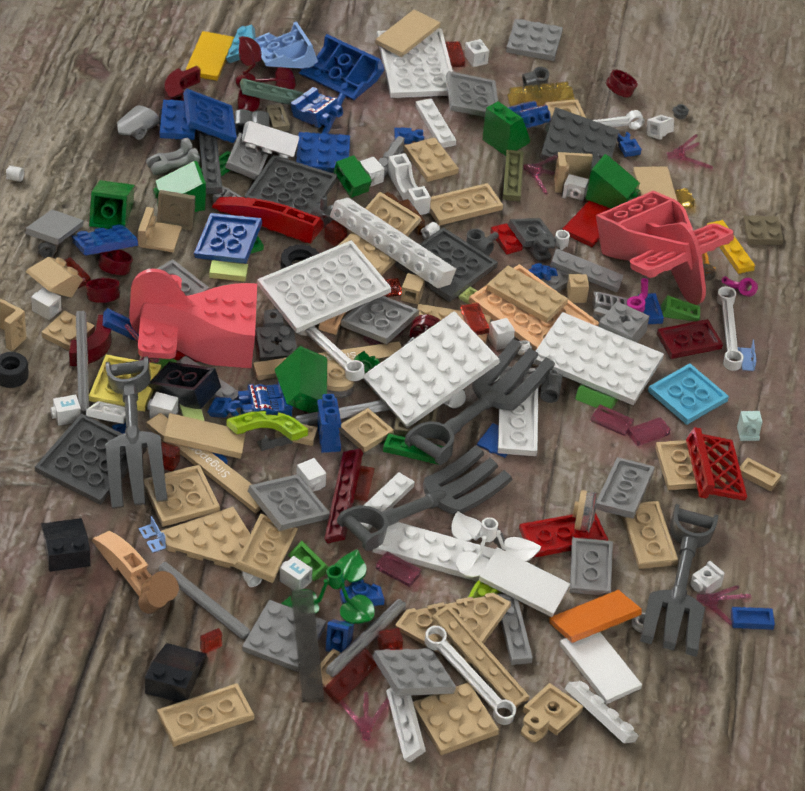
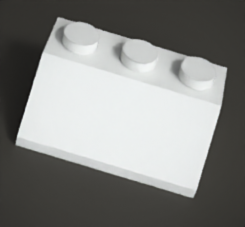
(269, 139)

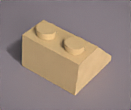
(56, 276)

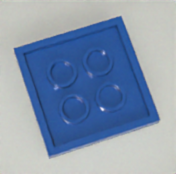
(209, 115)
(322, 149)
(228, 238)
(104, 240)

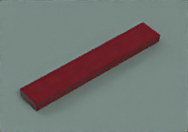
(343, 493)

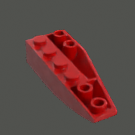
(274, 216)

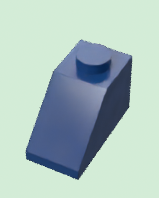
(338, 635)

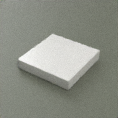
(107, 412)

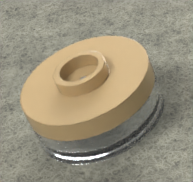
(337, 381)
(585, 510)

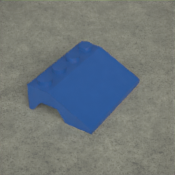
(344, 68)

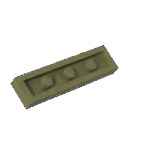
(513, 175)

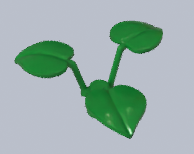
(349, 568)

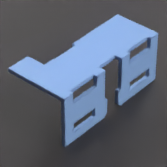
(747, 364)
(161, 537)

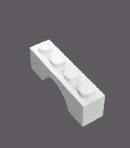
(401, 174)

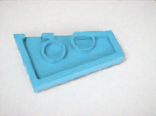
(247, 31)

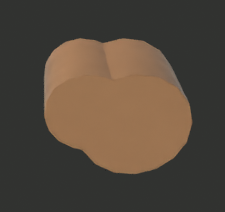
(158, 591)

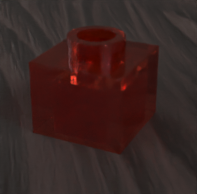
(335, 232)
(171, 456)
(390, 639)

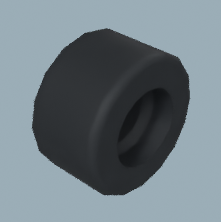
(13, 369)

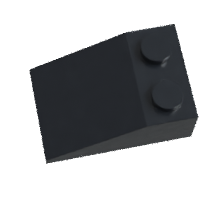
(190, 383)
(66, 544)
(174, 673)

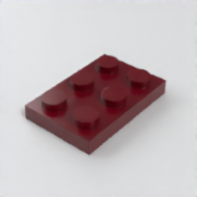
(689, 339)

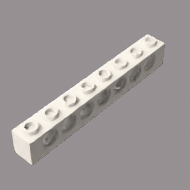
(393, 242)

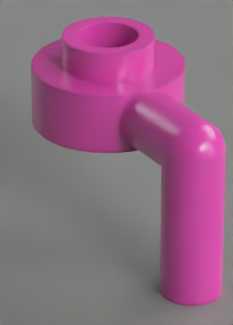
(742, 285)
(638, 302)

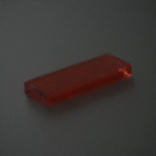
(350, 676)

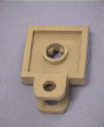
(541, 719)

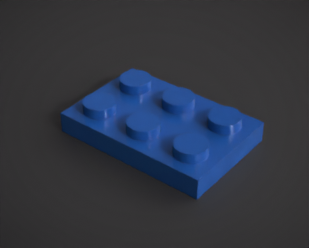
(174, 121)

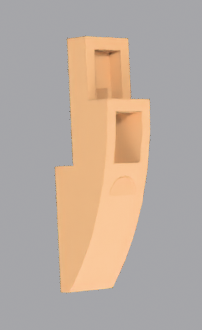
(123, 558)

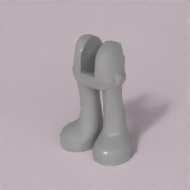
(164, 162)

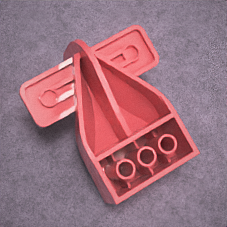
(659, 238)
(205, 326)

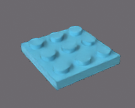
(688, 393)

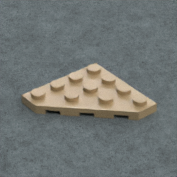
(210, 537)
(478, 614)

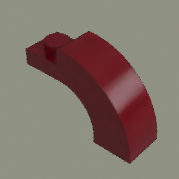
(180, 80)
(97, 344)

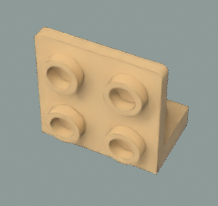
(571, 163)
(157, 235)
(13, 322)

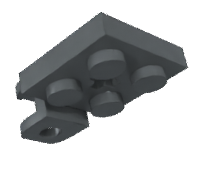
(534, 234)
(274, 330)

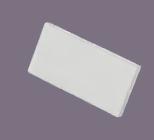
(524, 582)
(601, 667)

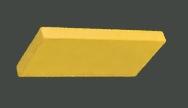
(210, 54)

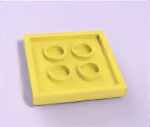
(101, 389)

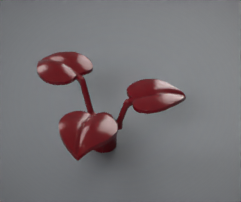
(249, 54)

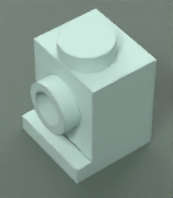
(749, 425)

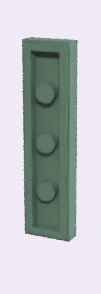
(269, 92)

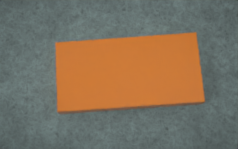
(595, 616)

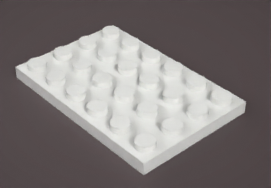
(420, 70)
(323, 286)
(599, 358)
(431, 369)

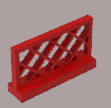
(702, 466)

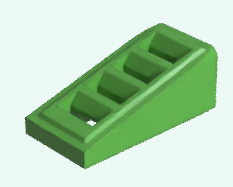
(674, 307)

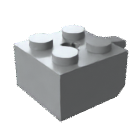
(622, 321)

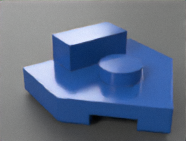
(372, 591)

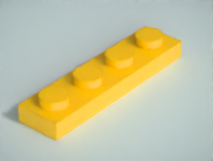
(736, 254)

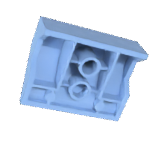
(287, 50)

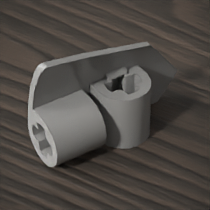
(138, 122)

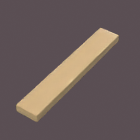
(480, 656)

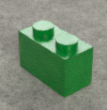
(352, 176)

